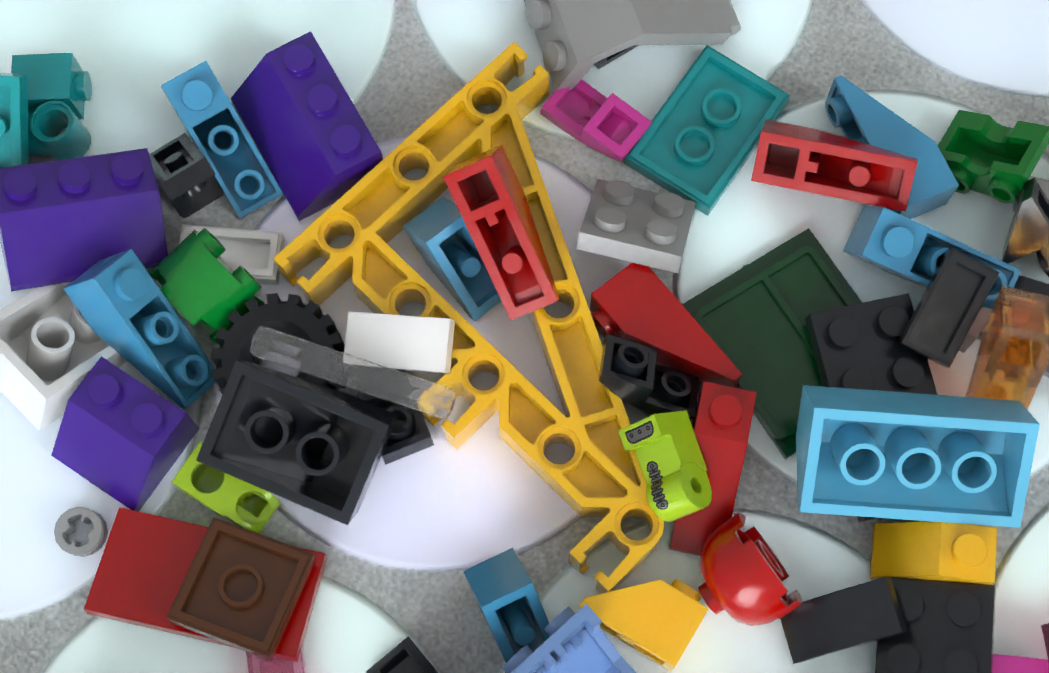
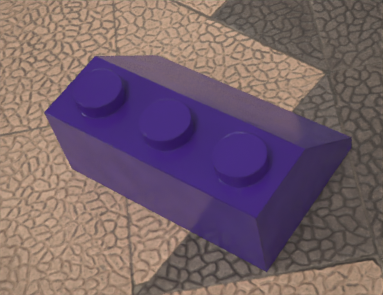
(305, 126)
(76, 212)

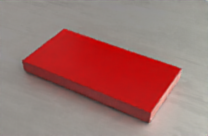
(147, 565)

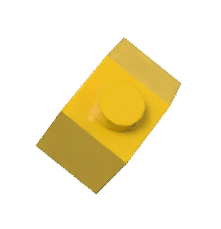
(934, 552)
(651, 618)

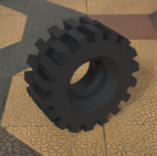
(285, 316)

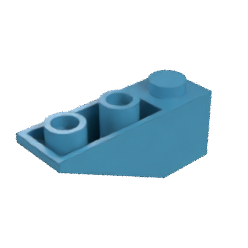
(876, 125)
(221, 139)
(914, 250)
(142, 326)

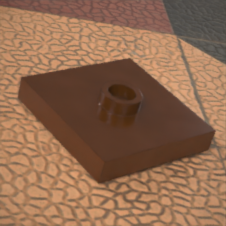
(241, 588)

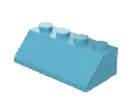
(913, 456)

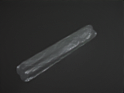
(353, 372)

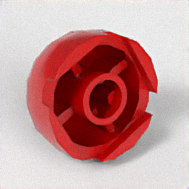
(744, 575)

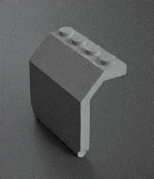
(586, 31)

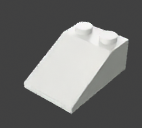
(47, 352)

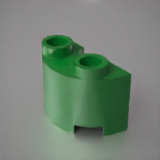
(992, 156)
(203, 284)

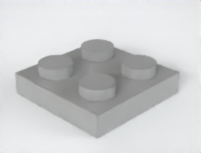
(636, 225)

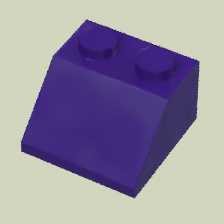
(121, 434)

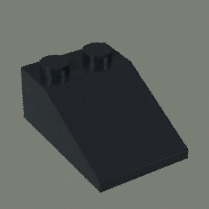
(297, 439)

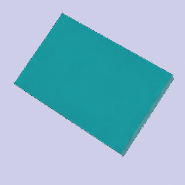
(706, 129)

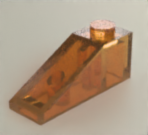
(1012, 348)

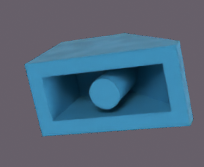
(453, 257)
(508, 603)

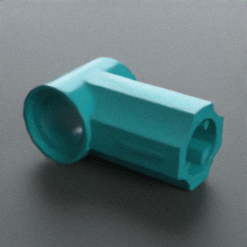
(46, 122)

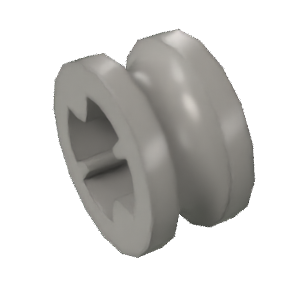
(66, 526)

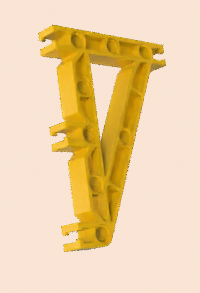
(601, 474)

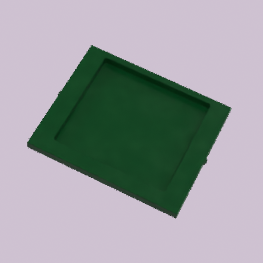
(763, 331)

